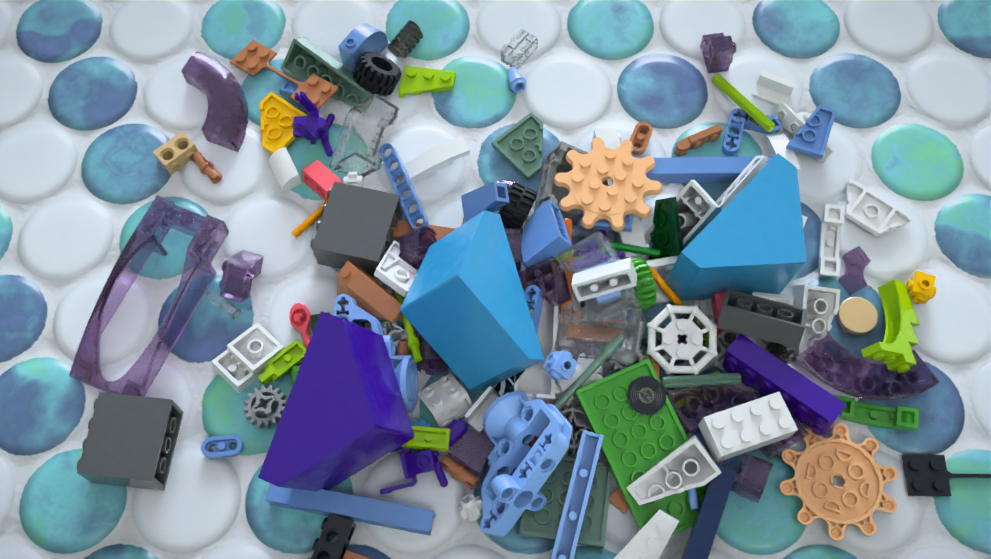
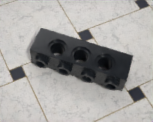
(333, 525)

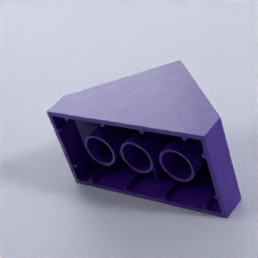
(339, 411)

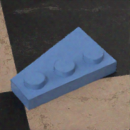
(814, 133)

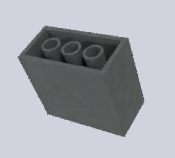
(356, 227)
(130, 441)

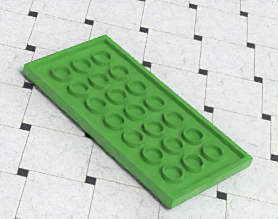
(636, 441)

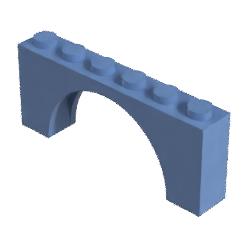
(487, 198)

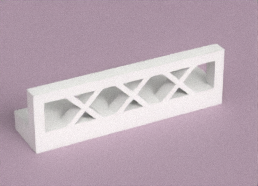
(742, 180)

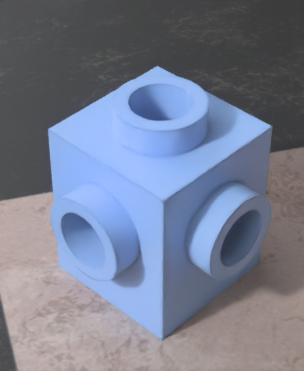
(560, 365)

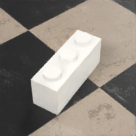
(604, 279)

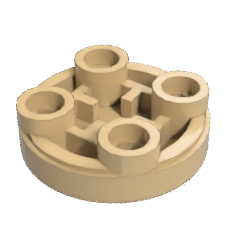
(857, 316)

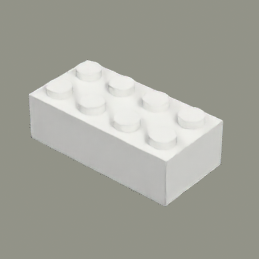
(747, 427)

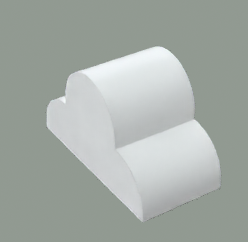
(695, 212)

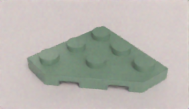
(522, 146)

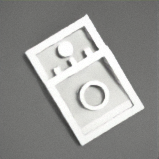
(246, 357)

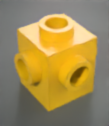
(921, 287)

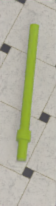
(412, 341)

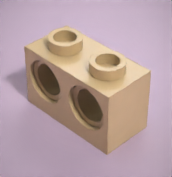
(176, 152)

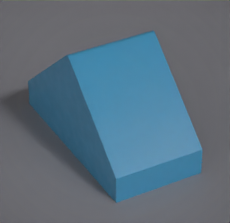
(750, 243)
(474, 305)

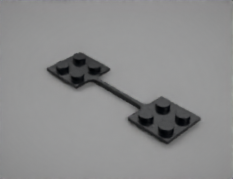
(929, 475)

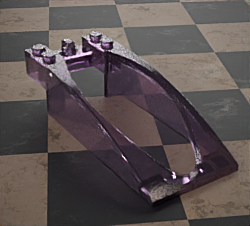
(196, 277)

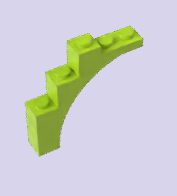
(899, 332)

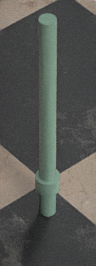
(608, 351)

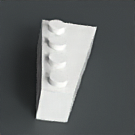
(651, 538)

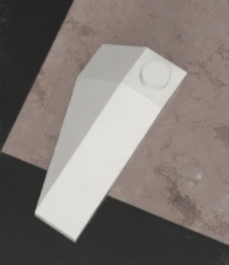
(821, 307)
(679, 471)

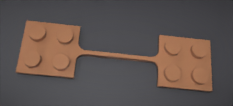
(256, 57)

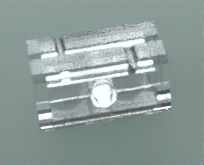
(518, 49)

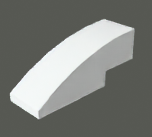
(776, 144)

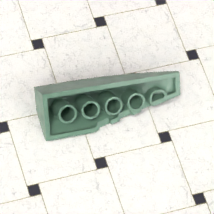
(307, 58)

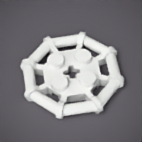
(682, 351)

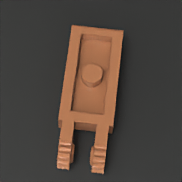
(698, 139)

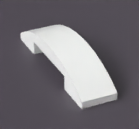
(830, 241)

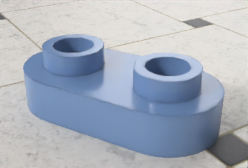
(223, 446)

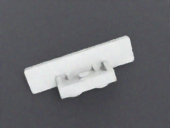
(793, 122)

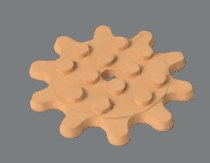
(612, 201)
(861, 478)

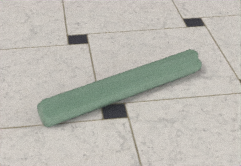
(698, 380)

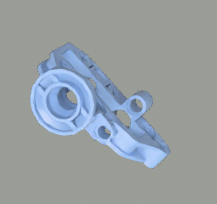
(403, 365)
(511, 425)

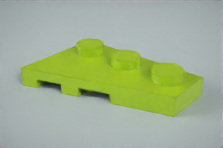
(419, 80)

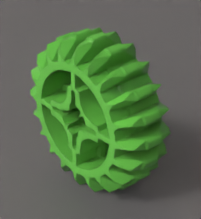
(645, 284)

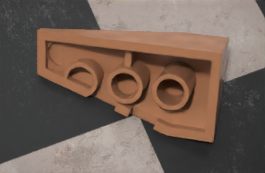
(367, 293)

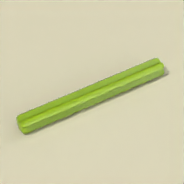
(743, 102)

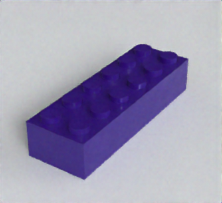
(770, 375)

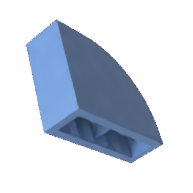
(360, 40)
(544, 235)

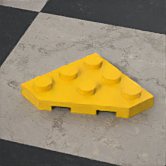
(277, 122)

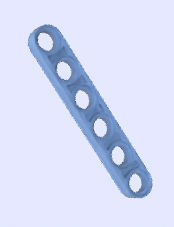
(406, 185)

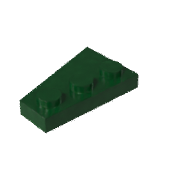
(667, 228)

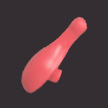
(300, 320)

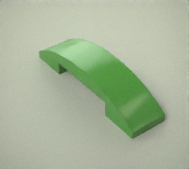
(879, 416)

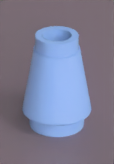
(516, 80)

